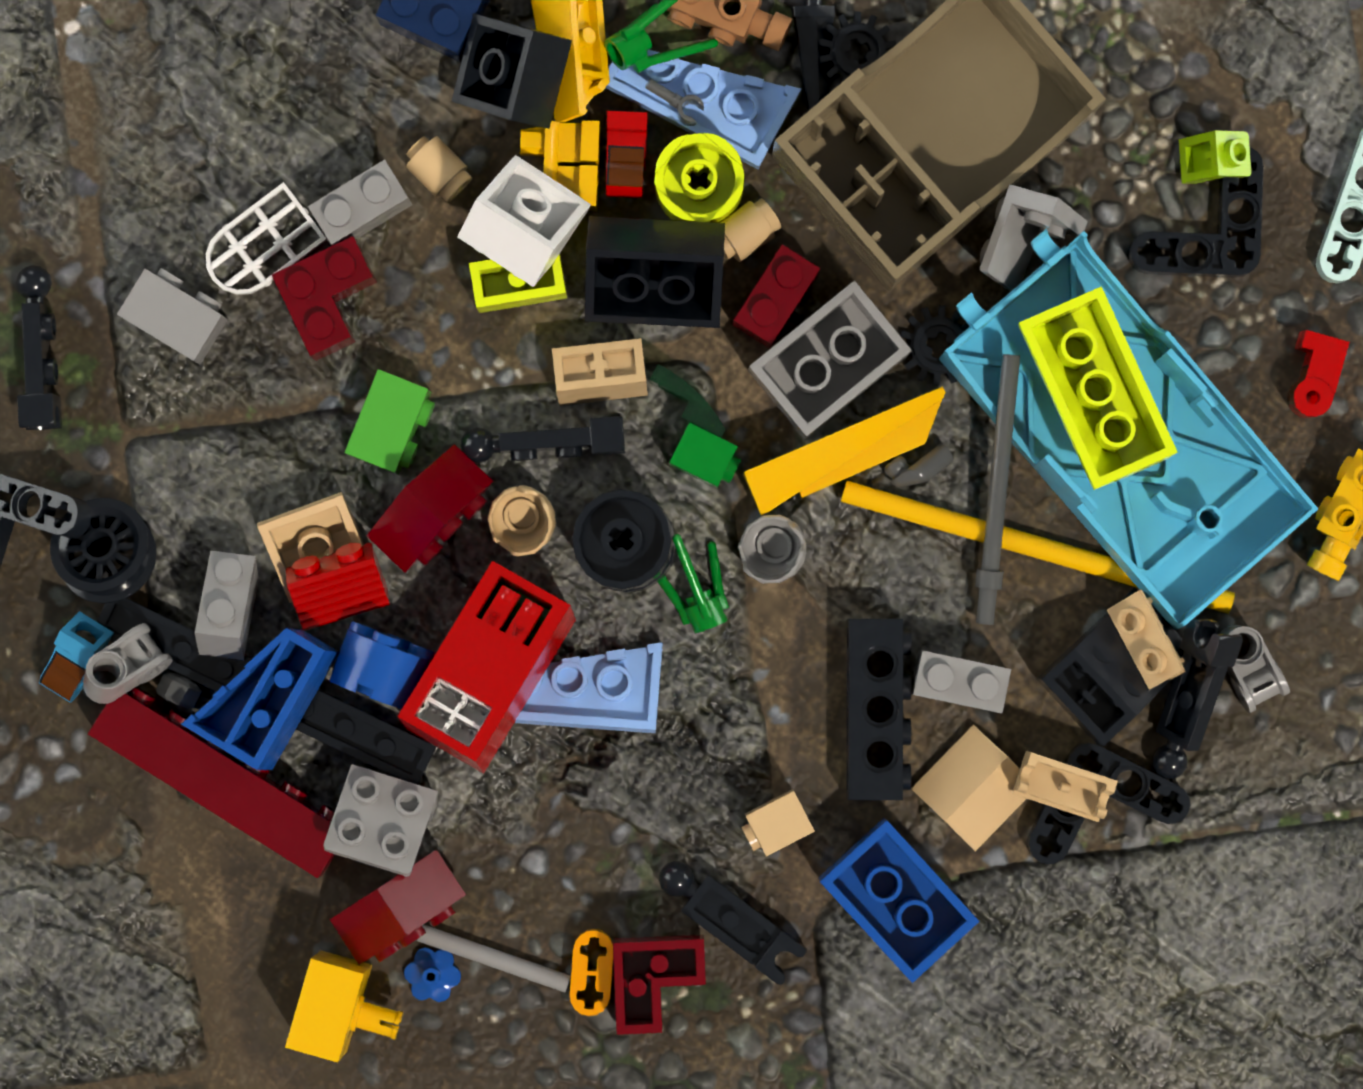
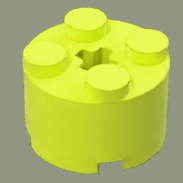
(699, 155)

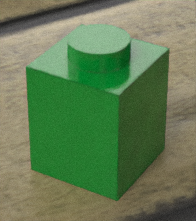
(705, 456)

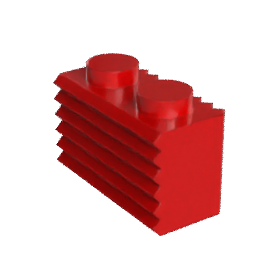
(336, 585)

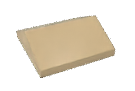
(308, 531)
(971, 787)

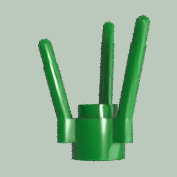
(631, 43)
(703, 608)

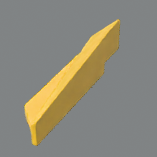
(587, 60)
(844, 452)

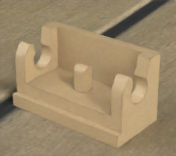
(599, 372)
(1064, 786)

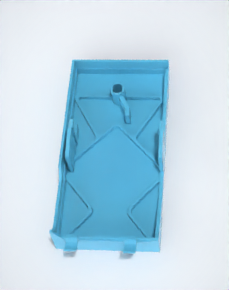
(1175, 526)

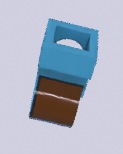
(69, 659)

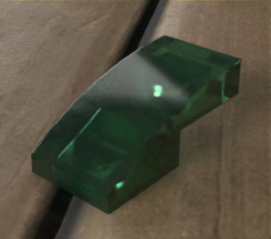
(698, 410)

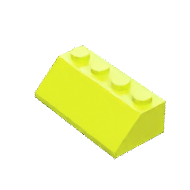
(1097, 388)

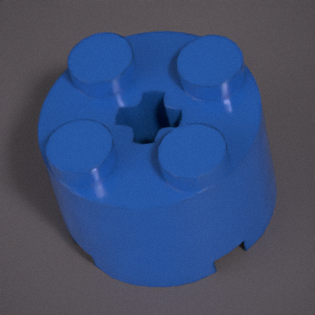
(379, 665)

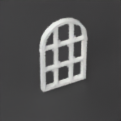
(280, 243)

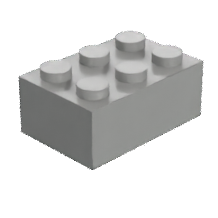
(829, 360)

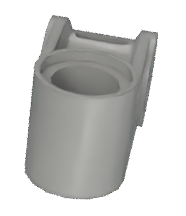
(131, 659)
(1254, 670)

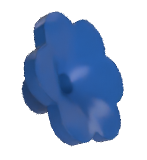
(438, 963)

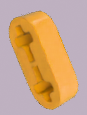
(602, 972)

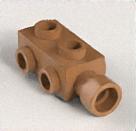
(728, 28)

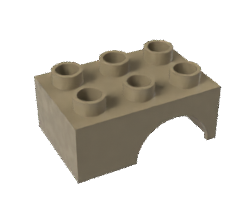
(936, 131)

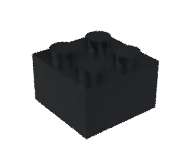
(511, 71)

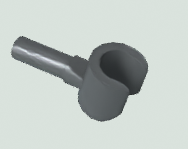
(676, 100)

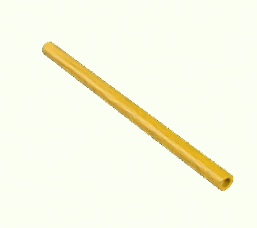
(1012, 539)

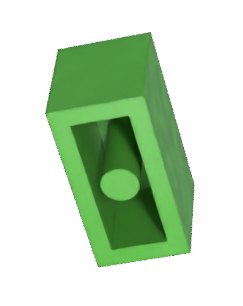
(390, 422)

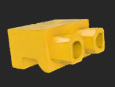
(569, 155)

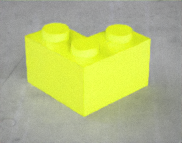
(499, 289)

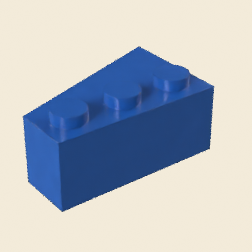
(266, 700)

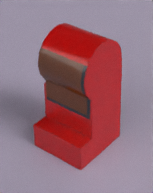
(626, 153)
(1318, 375)

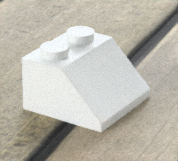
(523, 220)

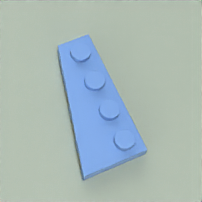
(736, 106)
(599, 692)

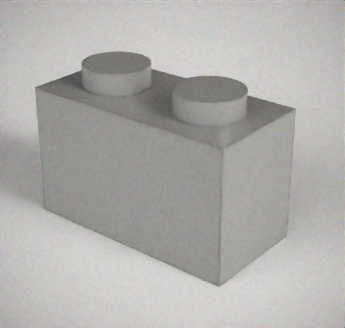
(360, 204)
(172, 315)
(226, 605)
(960, 681)

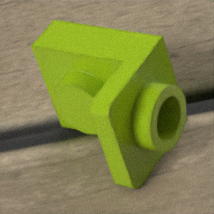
(1214, 156)

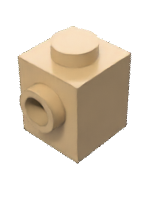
(777, 823)

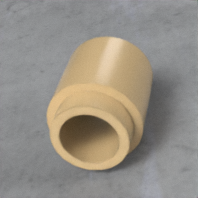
(438, 168)
(749, 229)

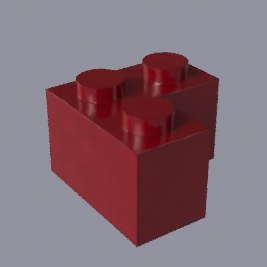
(313, 292)
(430, 509)
(399, 910)
(644, 967)

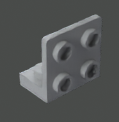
(1019, 220)
(380, 820)

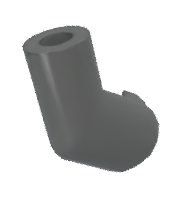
(921, 471)

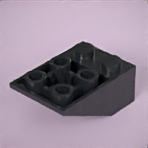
(1100, 680)

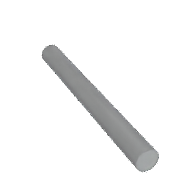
(495, 958)

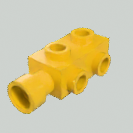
(1334, 513)

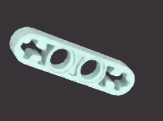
(1349, 197)

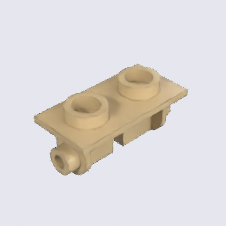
(1146, 639)

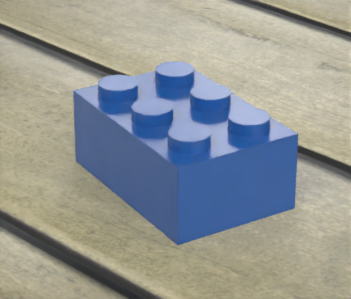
(898, 900)

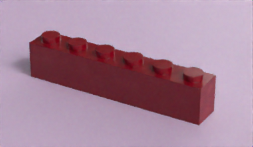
(216, 779)

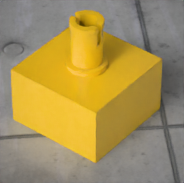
(334, 1007)

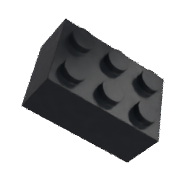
(654, 272)

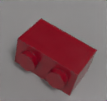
(776, 296)

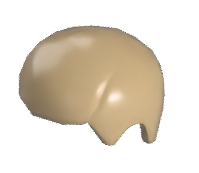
(521, 520)

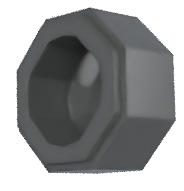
(179, 690)

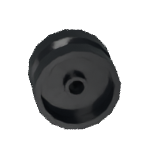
(598, 537)

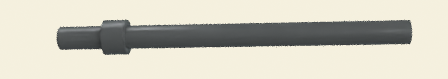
(989, 577)

